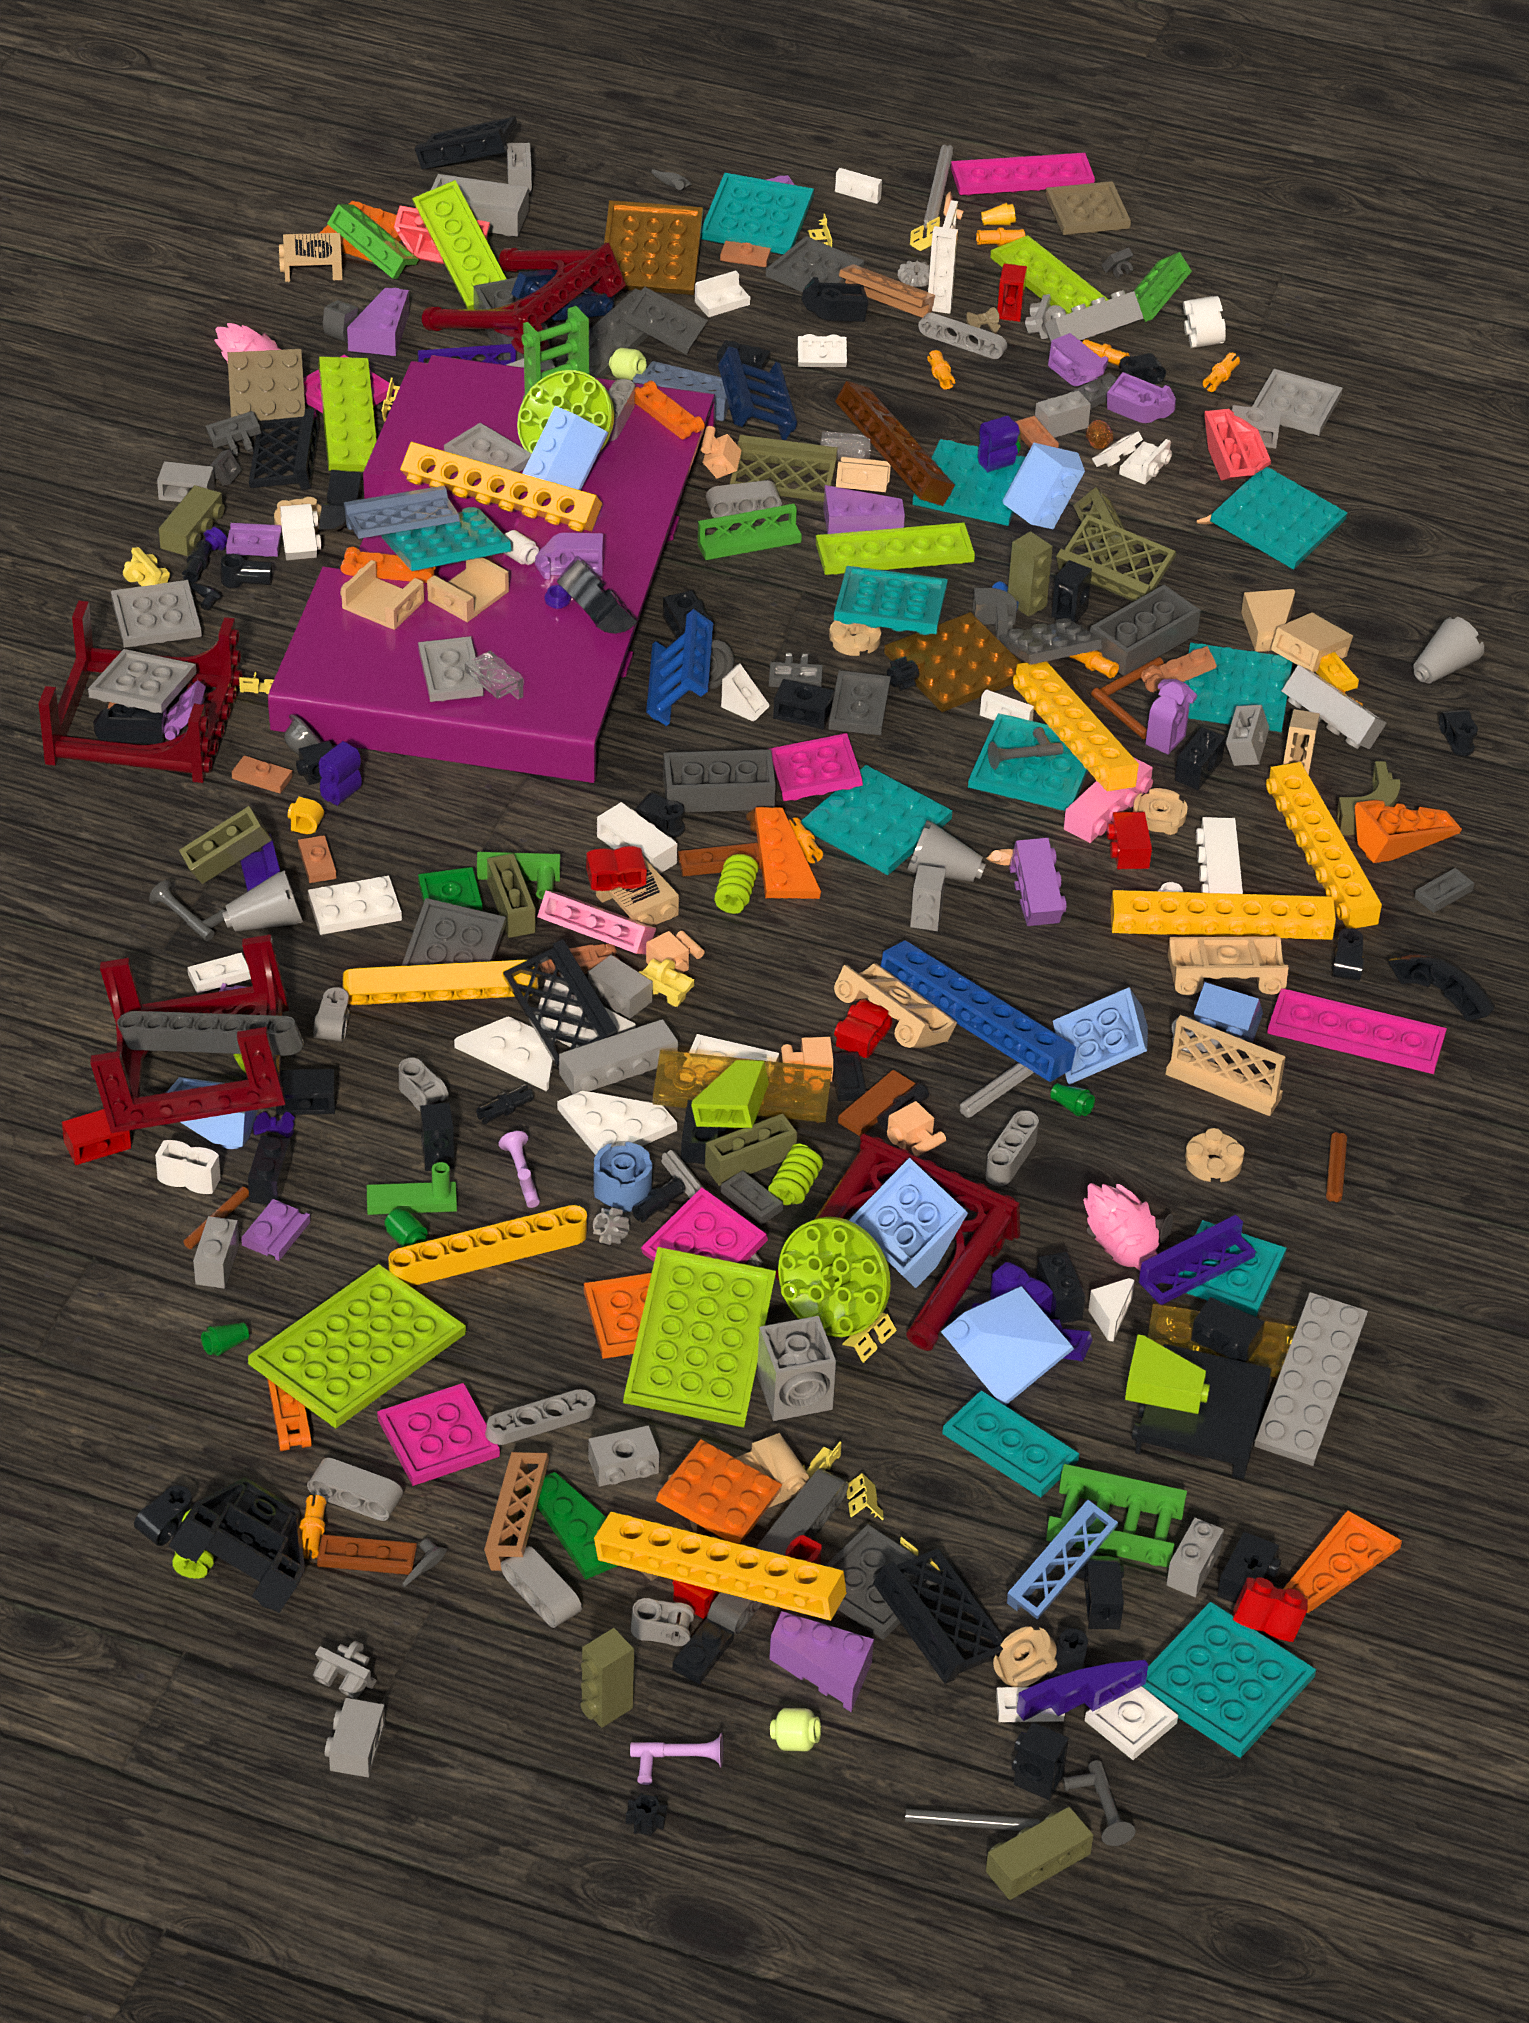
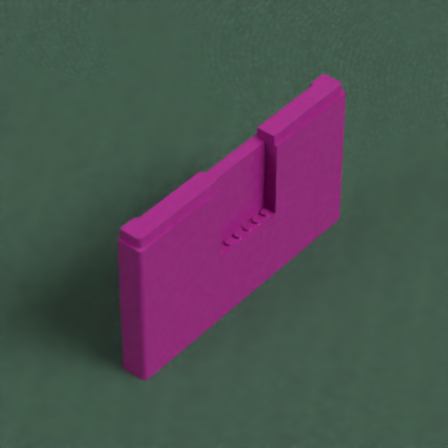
(368, 681)

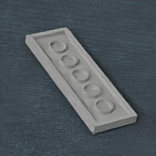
(1311, 1379)

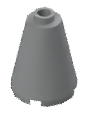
(1448, 650)
(943, 850)
(264, 906)

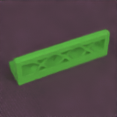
(371, 240)
(1161, 284)
(748, 537)

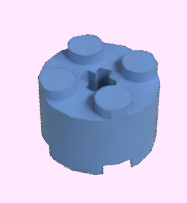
(622, 1175)

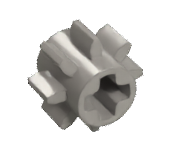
(611, 1226)

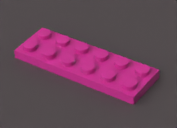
(1021, 173)
(1357, 1031)

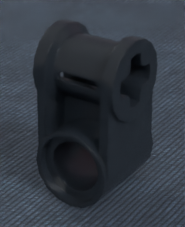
(1143, 367)
(1458, 730)
(662, 814)
(1348, 955)
(164, 1515)
(1070, 1652)

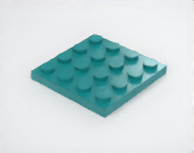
(757, 212)
(975, 490)
(1278, 517)
(449, 543)
(890, 600)
(1240, 680)
(1038, 780)
(876, 820)
(1226, 1679)

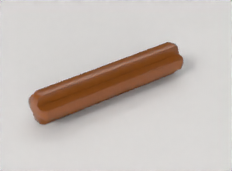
(1336, 1167)

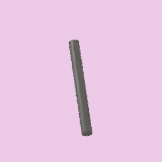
(969, 1820)

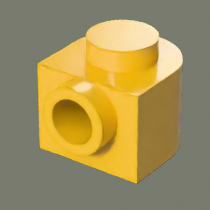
(305, 815)

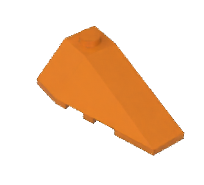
(1397, 831)

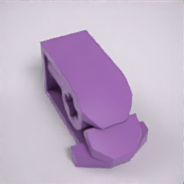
(1075, 360)
(1140, 399)
(563, 549)
(1169, 715)

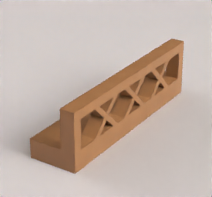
(890, 290)
(510, 1503)

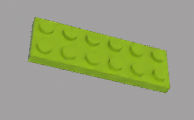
(458, 239)
(1046, 274)
(347, 412)
(895, 548)

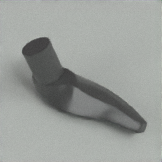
(672, 179)
(429, 1560)

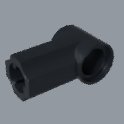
(238, 571)

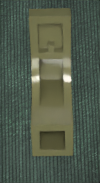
(1384, 789)

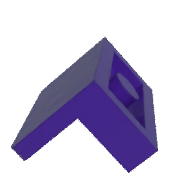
(259, 866)

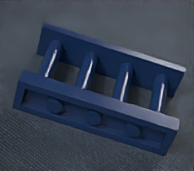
(588, 302)
(742, 401)

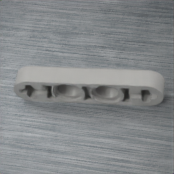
(936, 327)
(502, 1432)

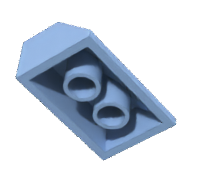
(565, 450)
(1044, 484)

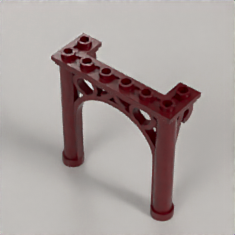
(575, 273)
(995, 1221)

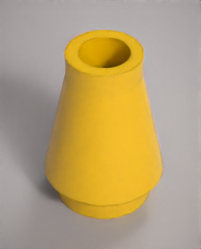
(1000, 215)

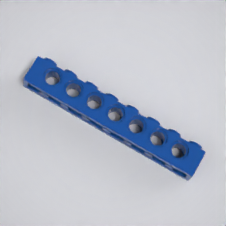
(981, 1012)

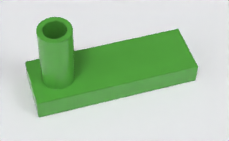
(533, 867)
(415, 1197)

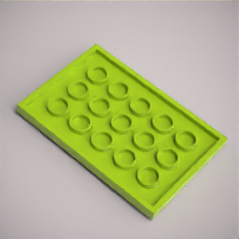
(699, 1337)
(356, 1345)

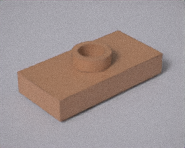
(745, 254)
(1034, 432)
(262, 774)
(317, 859)

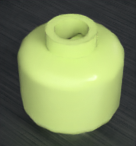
(627, 363)
(795, 1729)

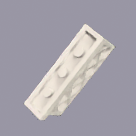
(943, 261)

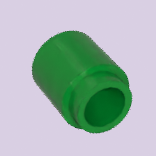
(405, 1228)

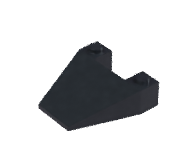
(252, 1534)

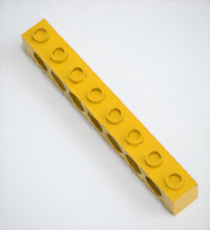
(421, 457)
(1076, 726)
(1324, 845)
(1222, 914)
(721, 1565)

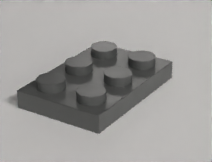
(665, 320)
(859, 702)

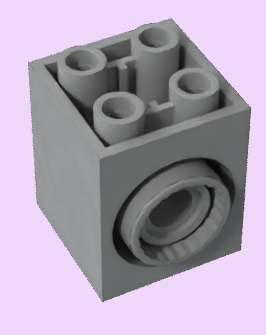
(796, 1368)

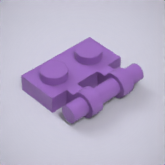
(180, 712)

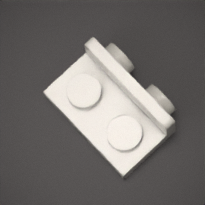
(720, 294)
(821, 351)
(1146, 461)

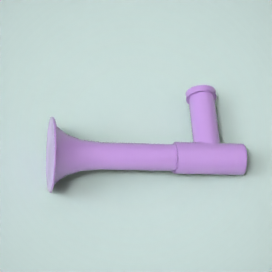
(514, 1144)
(648, 1750)

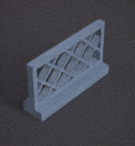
(690, 377)
(400, 512)

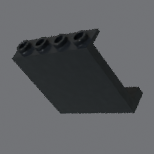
(1224, 1424)

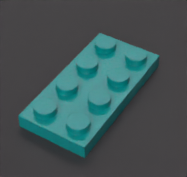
(1010, 1443)

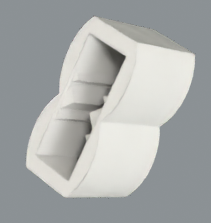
(299, 531)
(188, 1167)

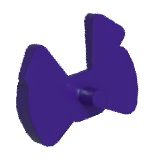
(284, 1126)

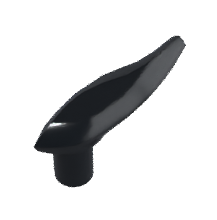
(210, 595)

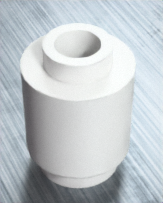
(522, 548)

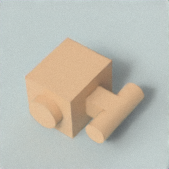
(720, 453)
(673, 948)
(814, 1052)
(913, 1129)

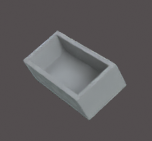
(493, 202)

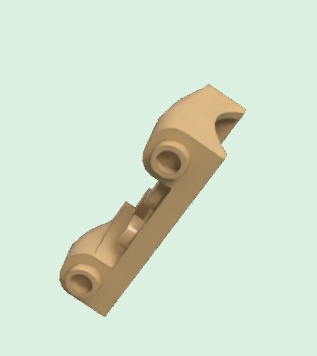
(1219, 957)
(919, 1020)
(776, 1460)

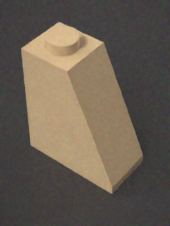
(1265, 613)
(1301, 738)

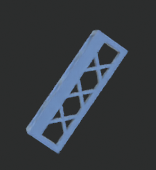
(1056, 1554)

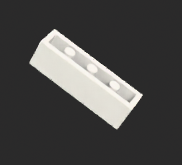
(1219, 856)

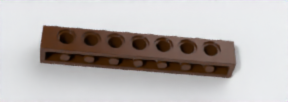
(895, 443)

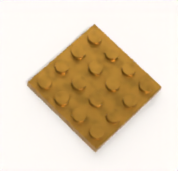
(655, 245)
(957, 661)

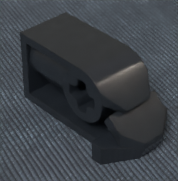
(836, 300)
(130, 725)
(1103, 1591)

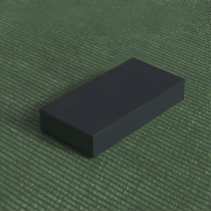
(848, 1076)

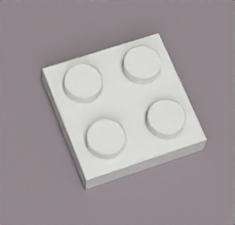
(1133, 1721)

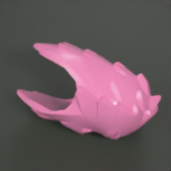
(242, 339)
(1122, 1224)

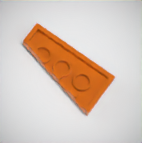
(781, 857)
(1341, 1558)

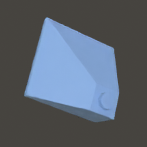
(1104, 1033)
(229, 1129)
(911, 1221)
(1007, 1343)

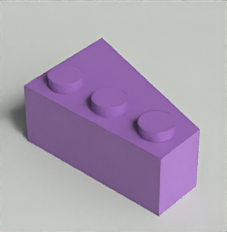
(380, 324)
(860, 511)
(1037, 881)
(823, 1655)

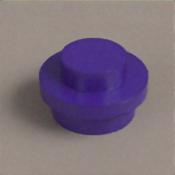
(215, 538)
(557, 597)

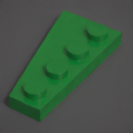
(573, 1522)

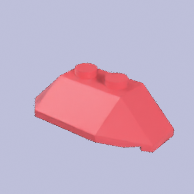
(416, 237)
(1234, 445)

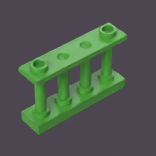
(576, 347)
(1126, 1493)

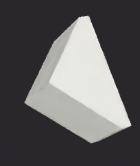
(742, 695)
(1110, 1305)

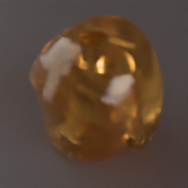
(1099, 434)

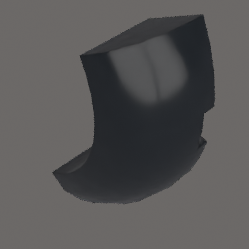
(342, 488)
(600, 604)
(1457, 984)

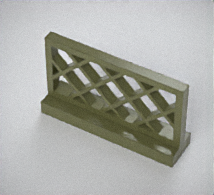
(787, 455)
(1110, 579)

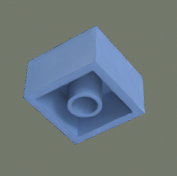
(1229, 1011)

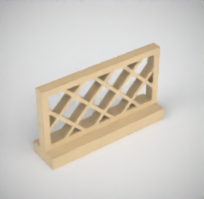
(1221, 1078)

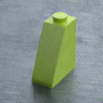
(733, 1096)
(1165, 1378)

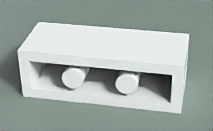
(624, 828)

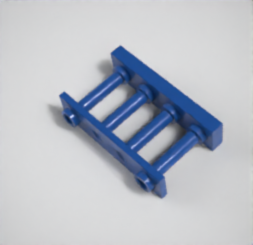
(692, 674)

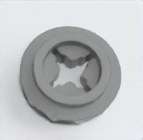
(907, 275)

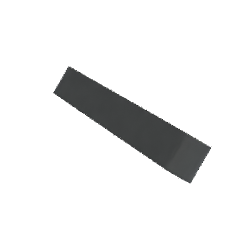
(204, 1031)
(802, 1517)

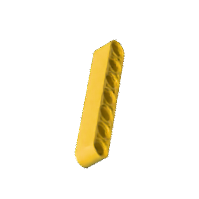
(431, 982)
(489, 1245)

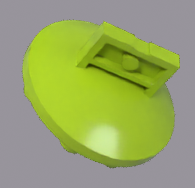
(567, 390)
(835, 1274)

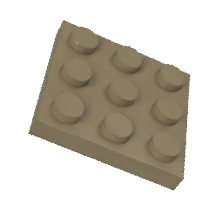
(1088, 208)
(266, 383)

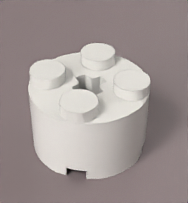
(1204, 321)

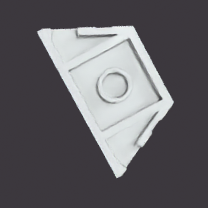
(620, 1022)
(511, 1048)

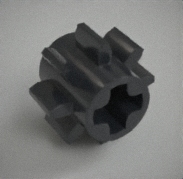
(903, 673)
(646, 1814)

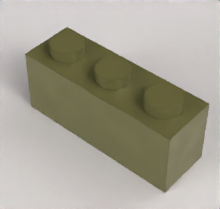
(190, 520)
(1030, 573)
(225, 845)
(511, 895)
(750, 1148)
(607, 1678)
(1039, 1852)

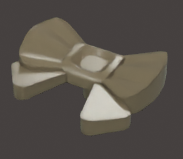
(990, 318)

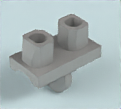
(1040, 314)
(355, 1675)

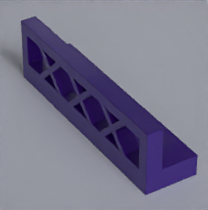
(468, 353)
(1186, 1256)

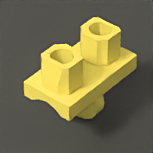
(144, 569)
(668, 981)

